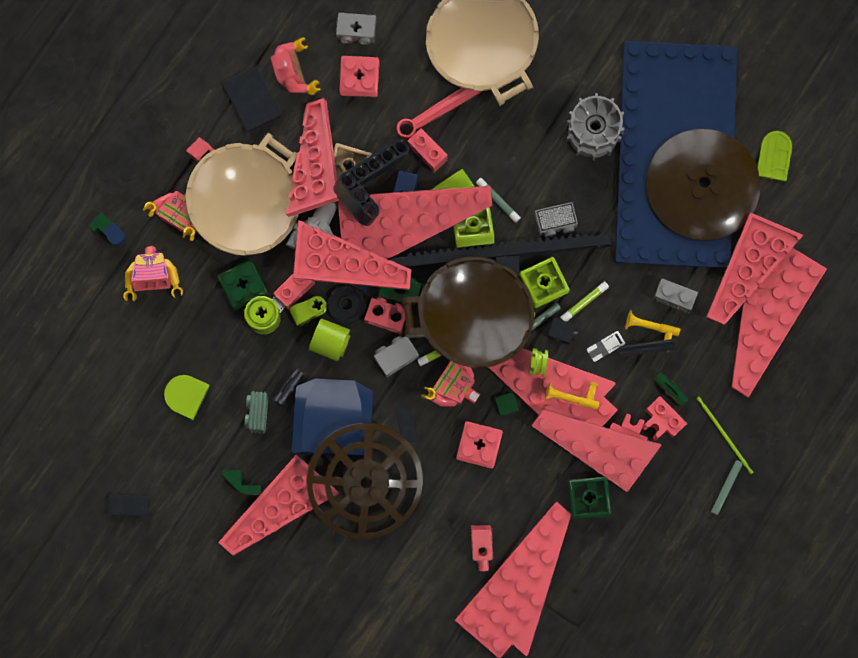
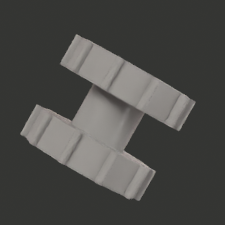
(598, 111)

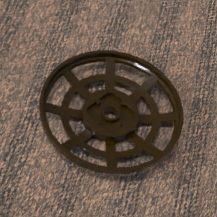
(355, 472)

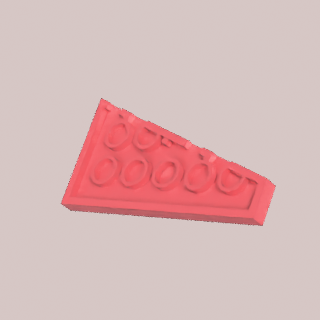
(315, 163)
(753, 259)
(338, 261)
(605, 450)
(277, 506)

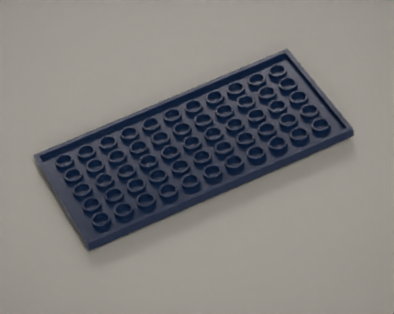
(664, 94)

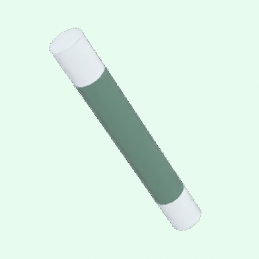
(500, 202)

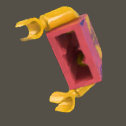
(150, 273)

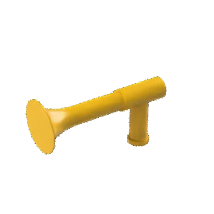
(668, 330)
(586, 402)

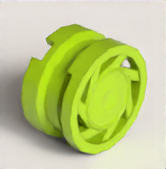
(538, 362)

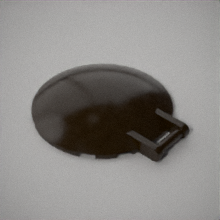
(473, 312)

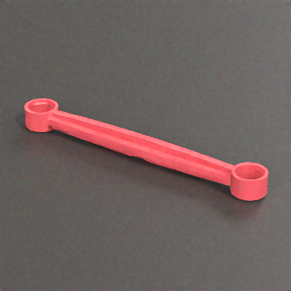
(437, 110)

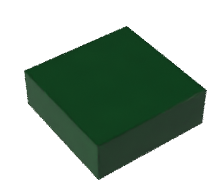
(506, 404)

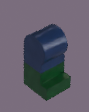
(109, 229)

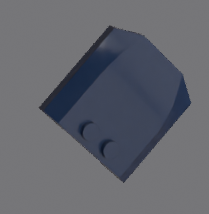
(326, 407)

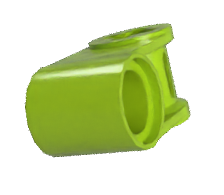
(304, 311)

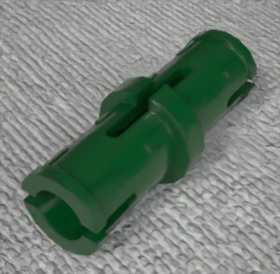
(670, 389)

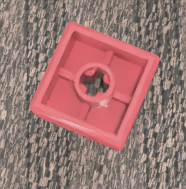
(369, 81)
(486, 455)

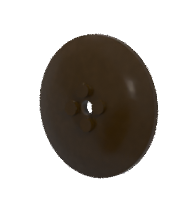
(686, 205)

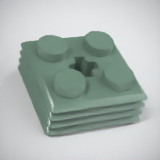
(257, 415)

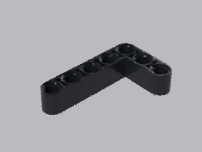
(365, 208)

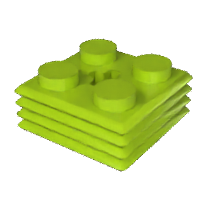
(475, 230)
(548, 271)

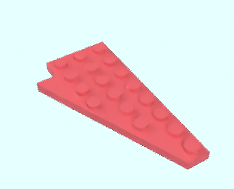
(412, 217)
(770, 315)
(564, 378)
(513, 599)

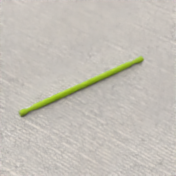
(724, 435)

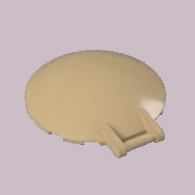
(483, 44)
(242, 197)

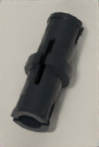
(288, 387)

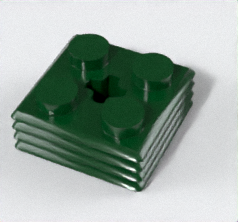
(231, 280)
(596, 487)

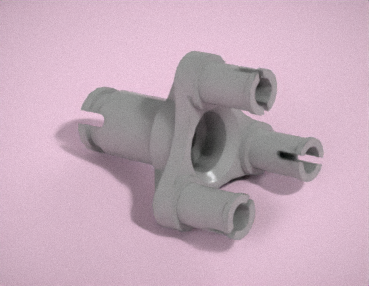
(320, 220)

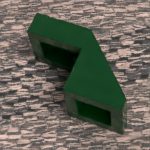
(235, 477)

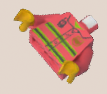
(288, 68)
(173, 211)
(453, 386)

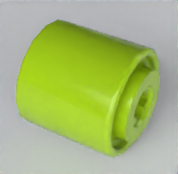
(271, 318)
(330, 340)

